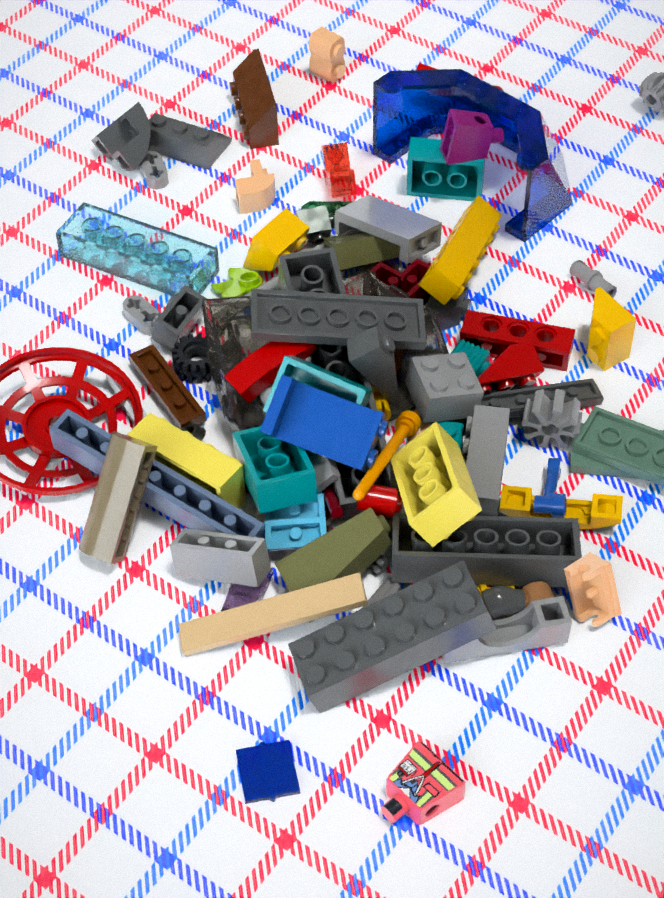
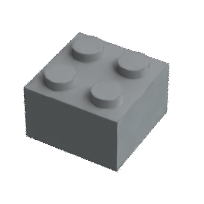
(443, 386)

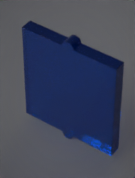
(267, 771)

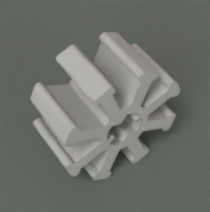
(552, 418)

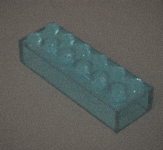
(136, 251)

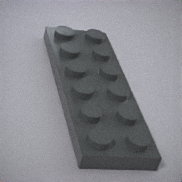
(334, 317)

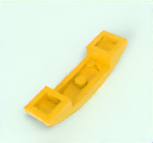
(599, 513)

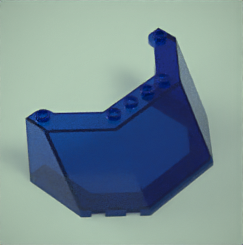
(418, 106)

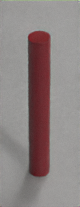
(332, 502)

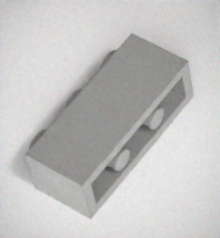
(220, 557)

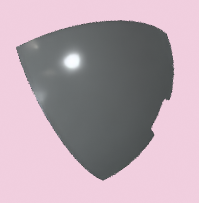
(126, 138)

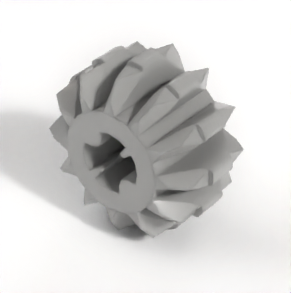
(653, 91)

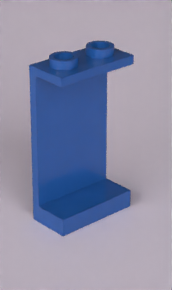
(324, 424)

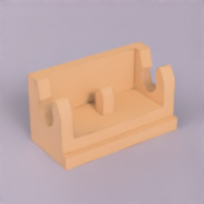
(593, 589)

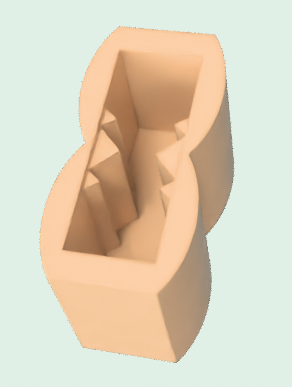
(327, 54)

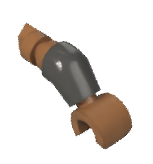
(510, 601)

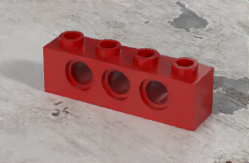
(497, 332)

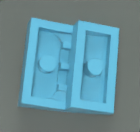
(295, 525)

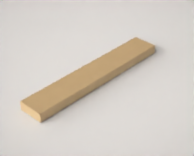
(272, 614)

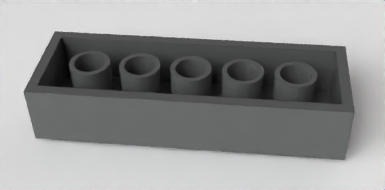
(493, 548)
(391, 637)

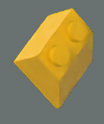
(278, 237)
(609, 331)

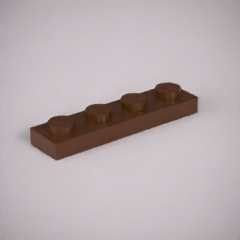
(167, 387)

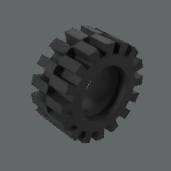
(187, 368)

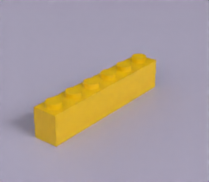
(461, 251)

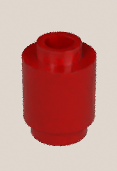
(382, 501)

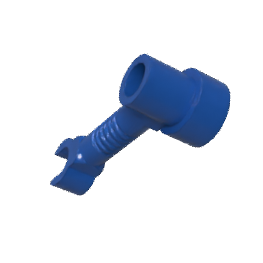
(551, 501)

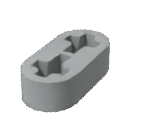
(150, 171)
(137, 317)

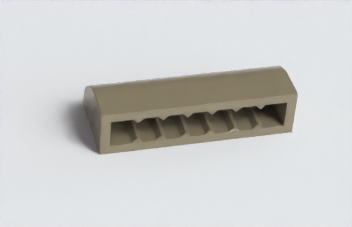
(117, 498)

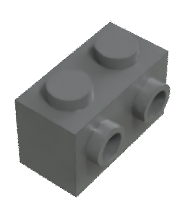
(178, 317)

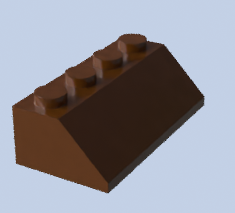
(255, 102)

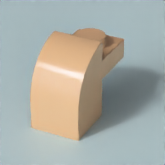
(257, 191)

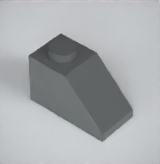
(452, 312)

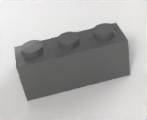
(186, 141)

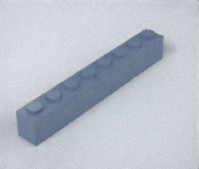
(165, 488)

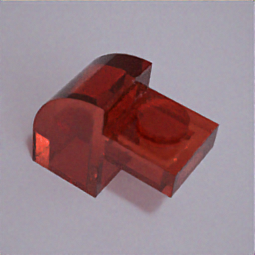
(337, 172)

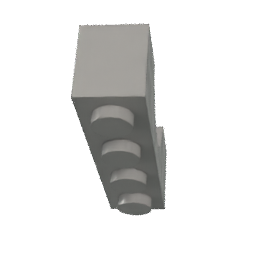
(538, 625)

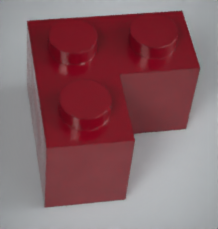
(407, 280)

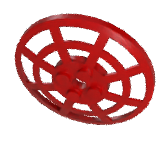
(48, 409)

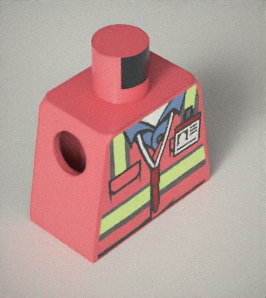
(421, 786)

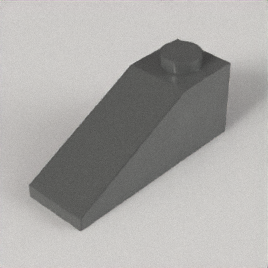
(374, 358)

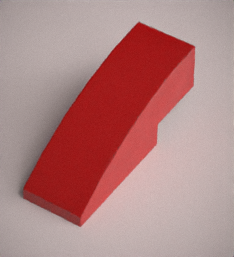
(262, 366)

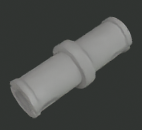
(591, 278)

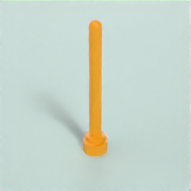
(406, 425)

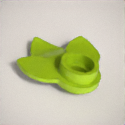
(239, 283)

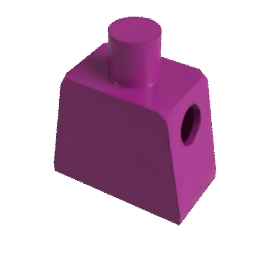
(468, 136)

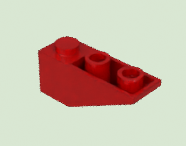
(513, 367)

